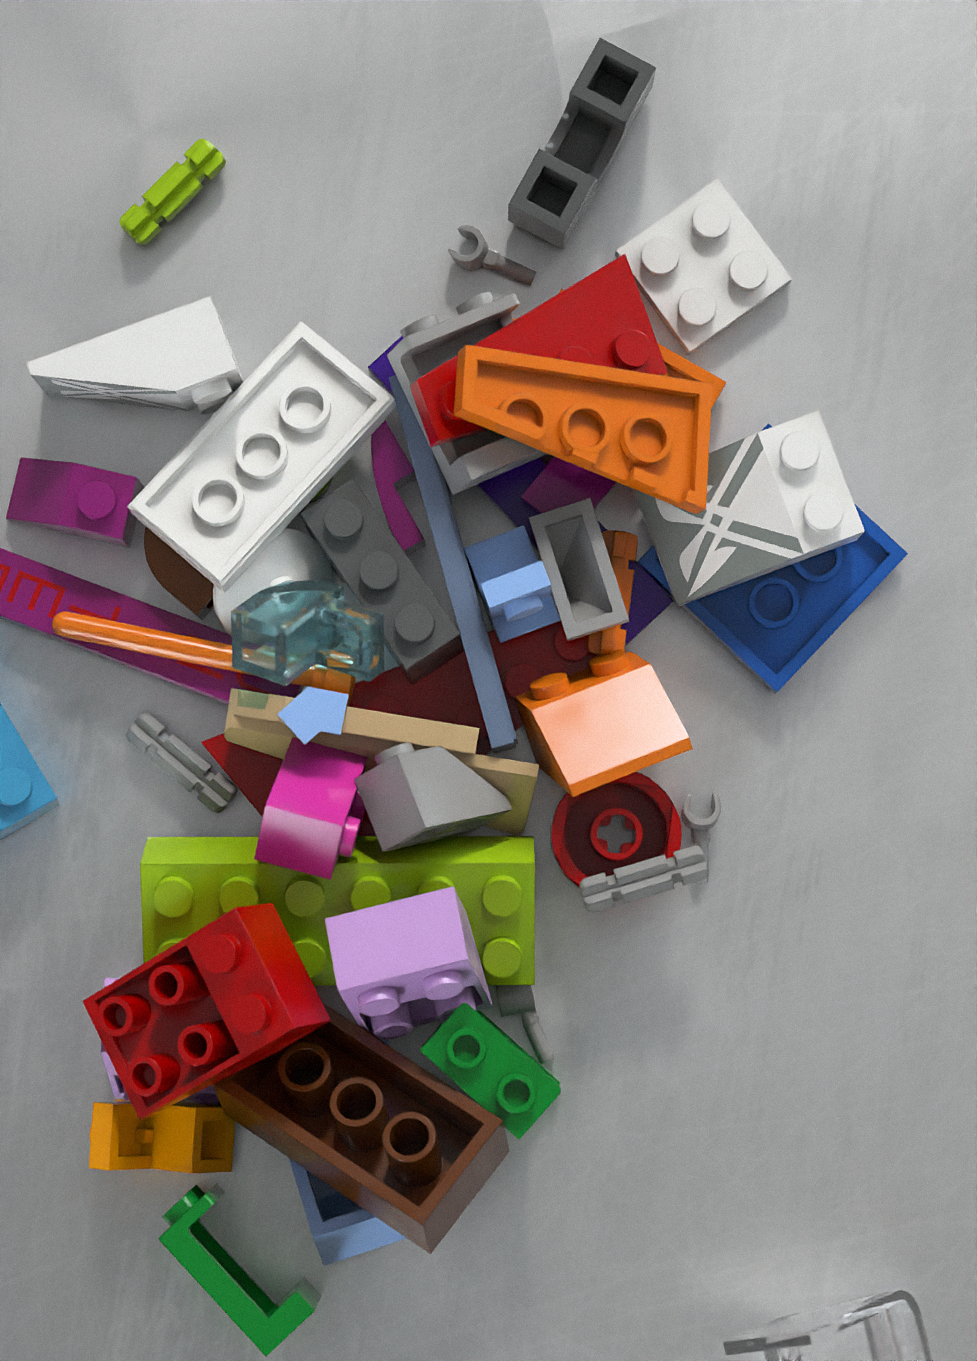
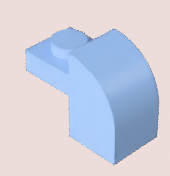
(512, 584)

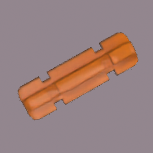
(621, 549)

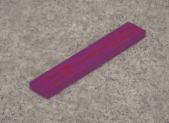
(37, 592)

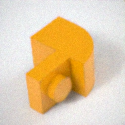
(176, 1139)

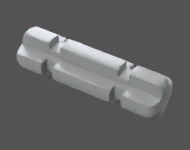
(181, 762)
(644, 879)

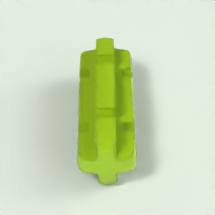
(172, 191)

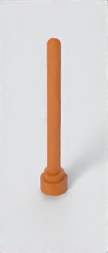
(181, 648)

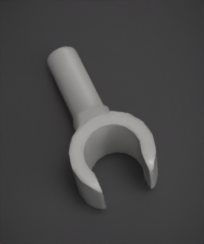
(489, 258)
(701, 827)
(520, 1000)

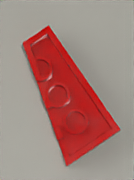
(588, 323)

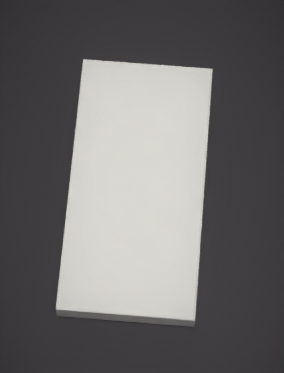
(262, 456)

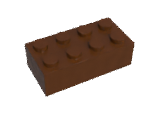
(370, 1126)

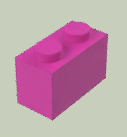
(312, 809)

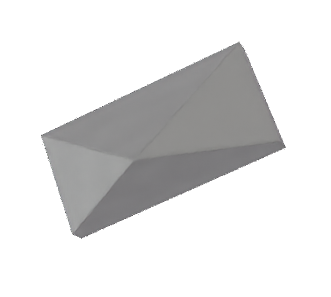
(579, 569)

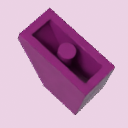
(75, 500)

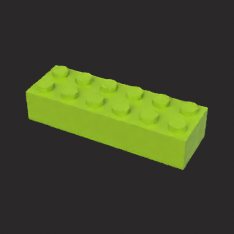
(202, 878)

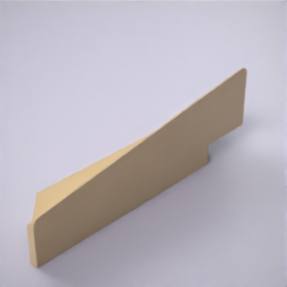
(255, 725)

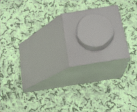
(425, 797)

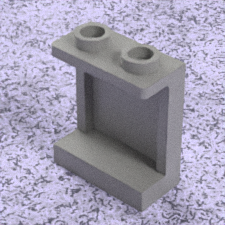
(432, 343)

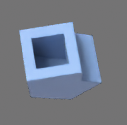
(315, 712)

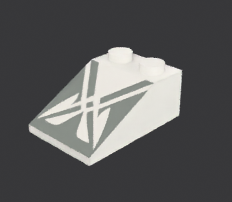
(160, 362)
(766, 508)

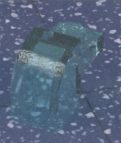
(302, 625)

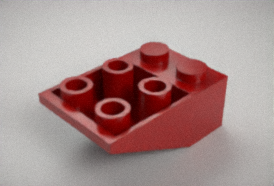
(206, 1008)

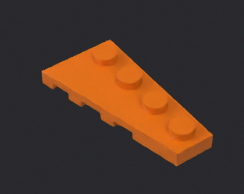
(604, 419)

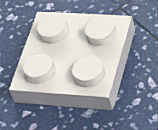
(703, 266)

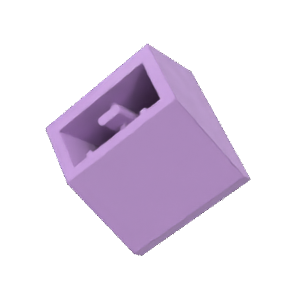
(407, 963)

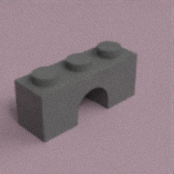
(582, 145)
(383, 580)

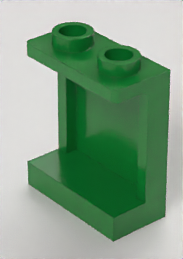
(492, 1068)
(227, 1281)

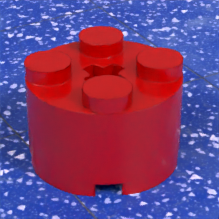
(643, 811)

